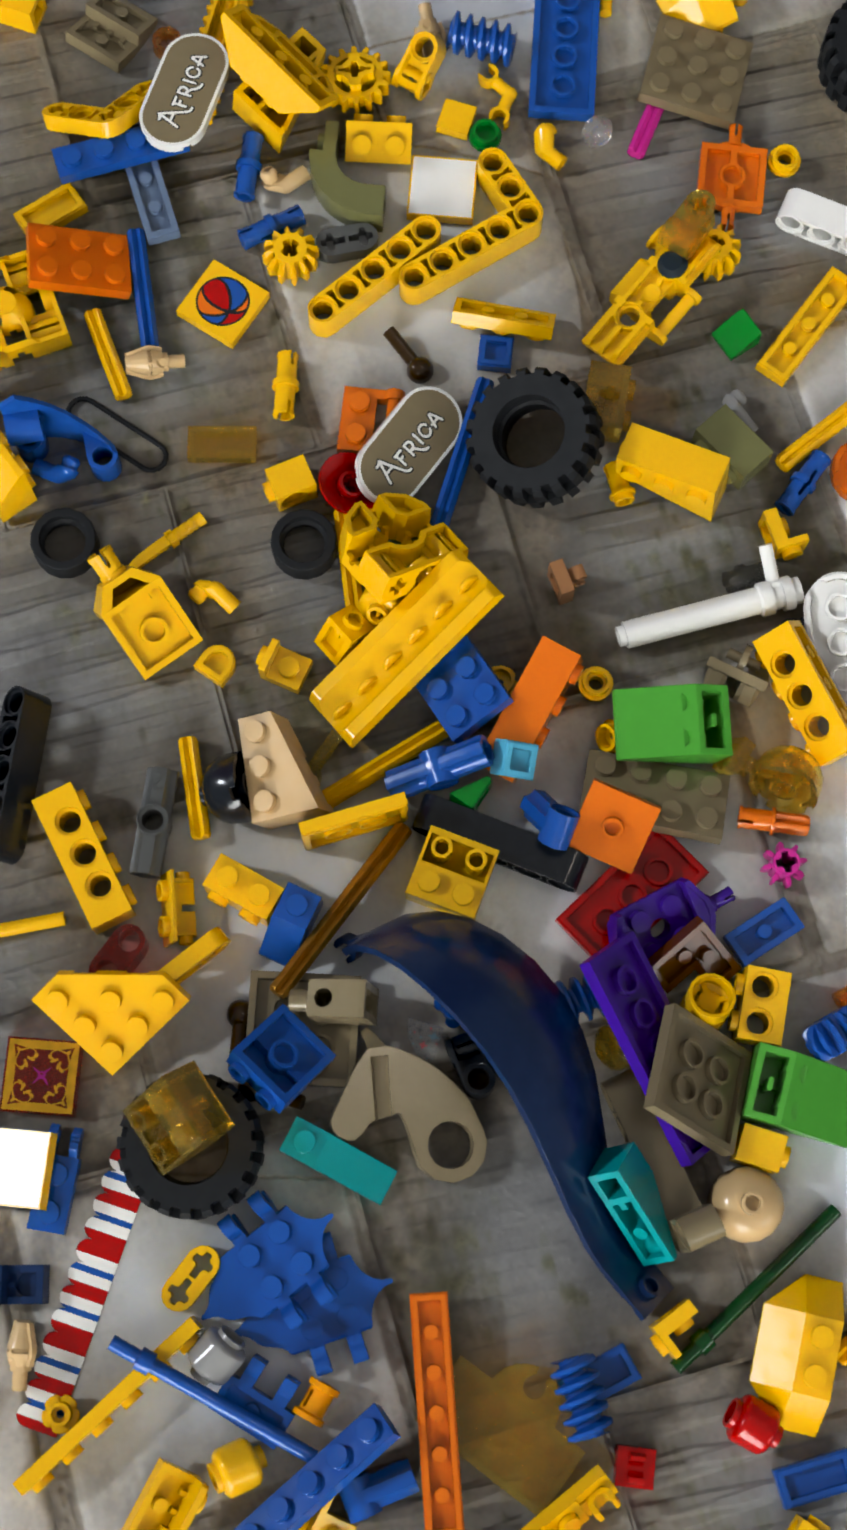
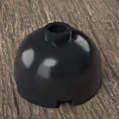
(226, 789)

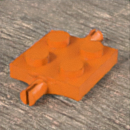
(733, 175)

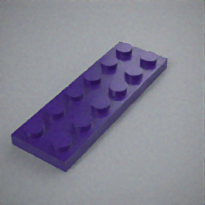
(634, 1009)

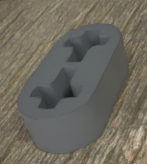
(347, 242)

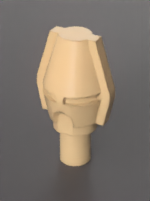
(429, 24)
(150, 362)
(21, 1353)

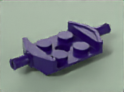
(673, 903)

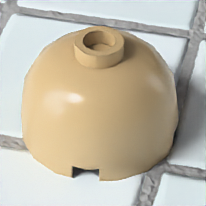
(747, 1203)

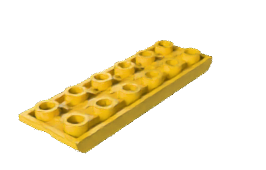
(404, 646)

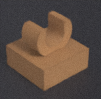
(565, 580)

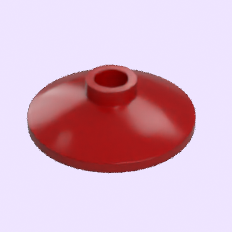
(334, 475)

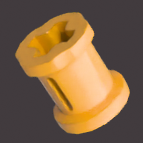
(316, 1401)

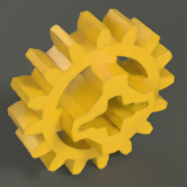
(358, 79)

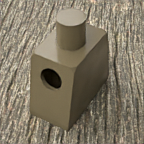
(351, 1002)

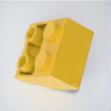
(15, 482)
(451, 873)

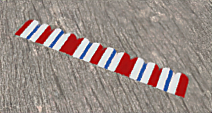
(83, 1299)

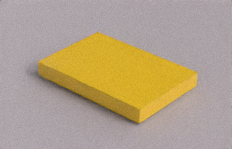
(354, 821)

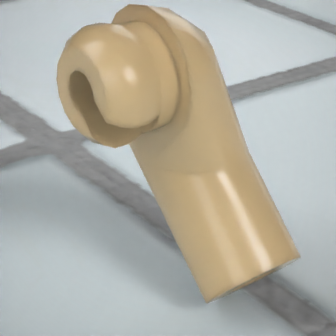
(283, 183)

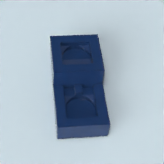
(24, 1284)

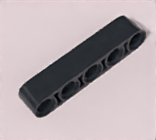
(22, 743)
(518, 848)

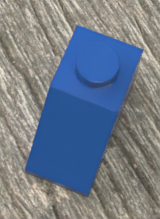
(290, 923)

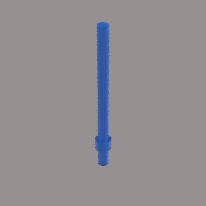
(146, 1362)

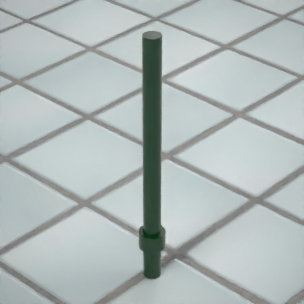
(703, 1339)

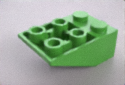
(672, 724)
(796, 1095)

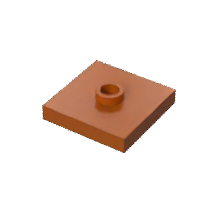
(614, 825)

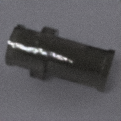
(743, 577)

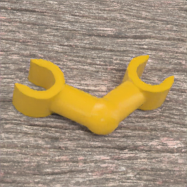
(507, 92)

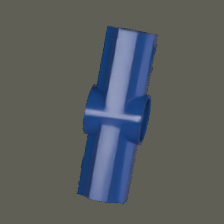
(440, 767)

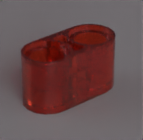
(114, 954)

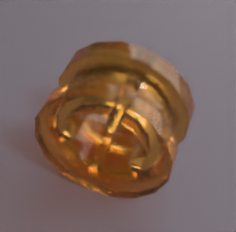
(160, 35)

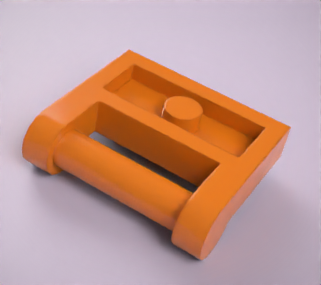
(359, 415)

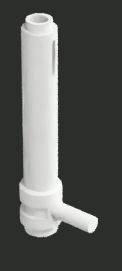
(762, 600)

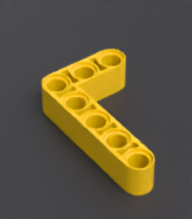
(479, 237)

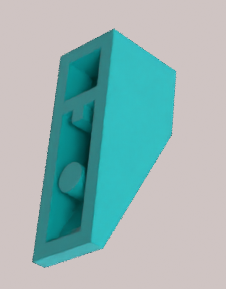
(338, 1160)
(634, 1202)

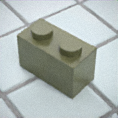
(733, 438)

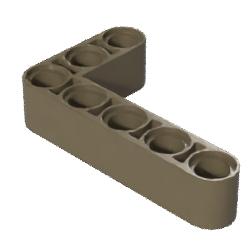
(689, 1221)

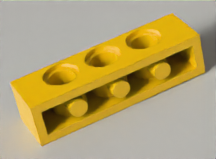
(809, 671)
(53, 811)

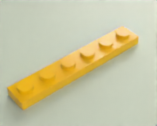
(99, 1418)

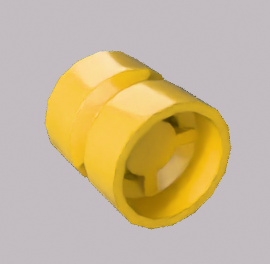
(710, 999)

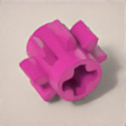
(788, 856)

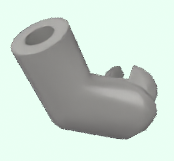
(735, 401)

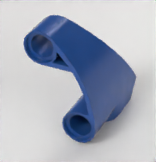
(34, 421)

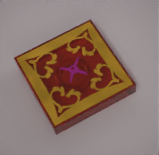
(41, 1076)

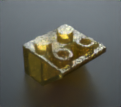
(178, 1117)

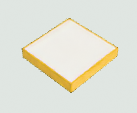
(442, 189)
(26, 1167)

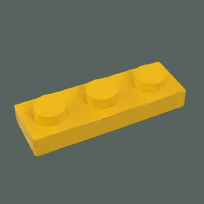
(503, 319)

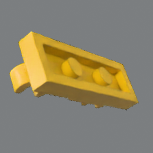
(577, 1503)

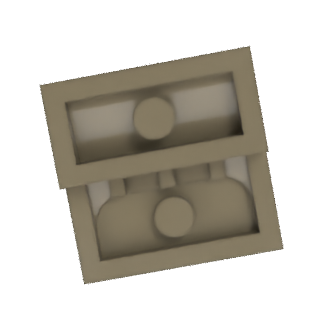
(111, 32)

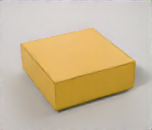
(456, 119)

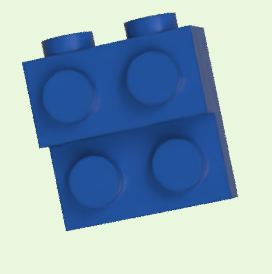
(279, 1059)

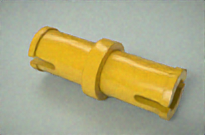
(285, 385)

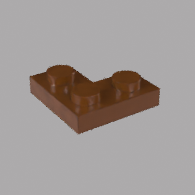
(689, 950)

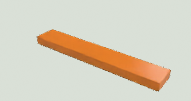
(436, 1411)

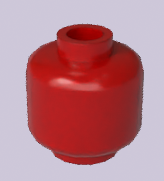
(753, 1424)

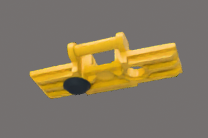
(639, 294)

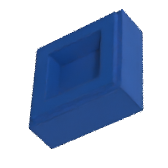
(495, 353)

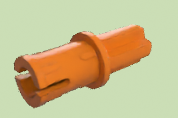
(773, 821)

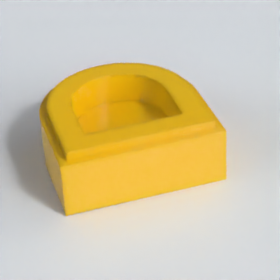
(216, 664)

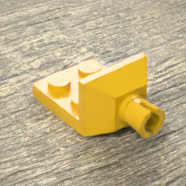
(141, 614)

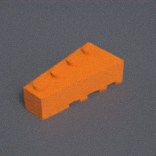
(538, 695)

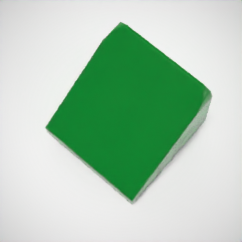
(737, 334)
(472, 794)

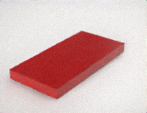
(658, 865)

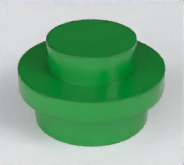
(485, 134)

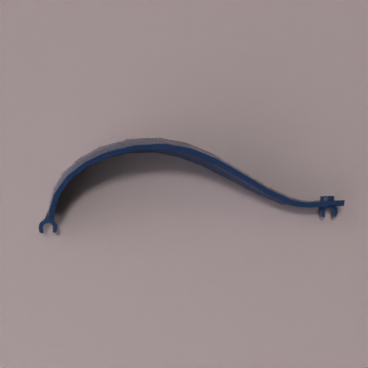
(539, 1056)

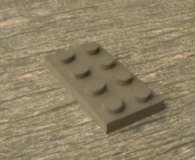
(689, 798)

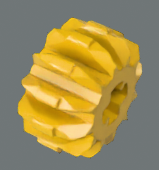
(278, 254)
(727, 257)

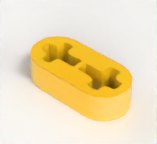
(184, 1272)

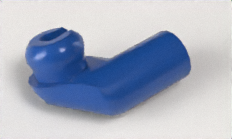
(57, 473)

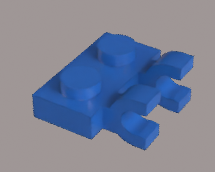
(245, 1394)

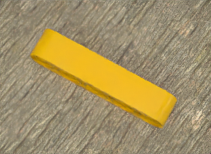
(366, 289)

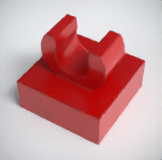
(634, 1467)

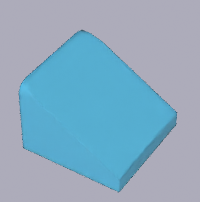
(514, 759)

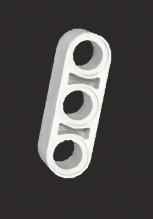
(814, 219)

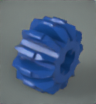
(827, 1035)

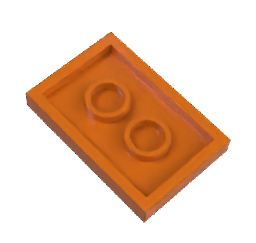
(78, 261)

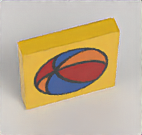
(223, 304)

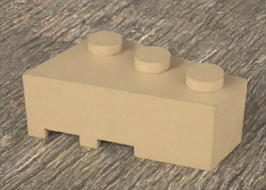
(277, 774)

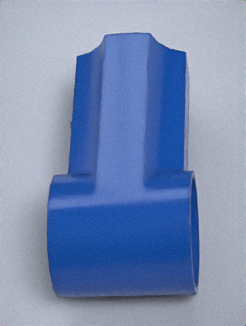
(552, 819)
(378, 1489)

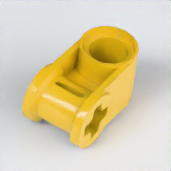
(419, 67)

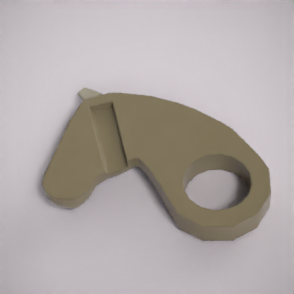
(423, 1096)

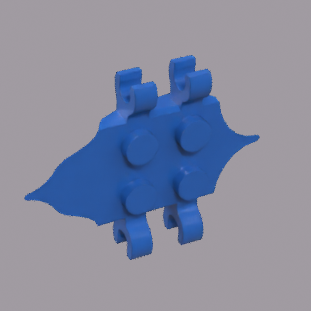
(256, 1278)
(341, 1318)

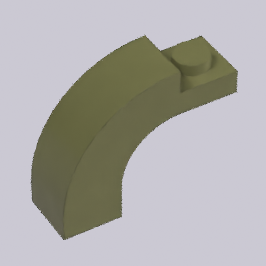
(338, 194)

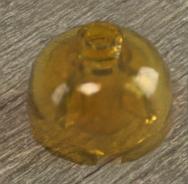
(787, 778)

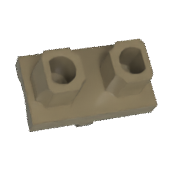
(750, 684)

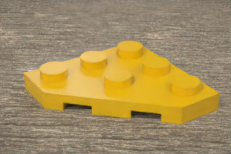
(111, 1010)

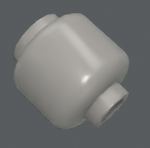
(216, 1355)

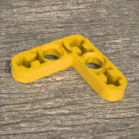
(95, 120)

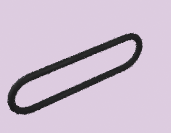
(130, 426)

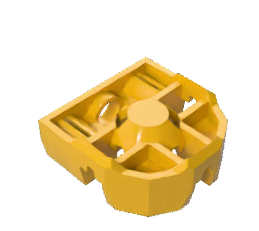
(44, 331)
(387, 567)

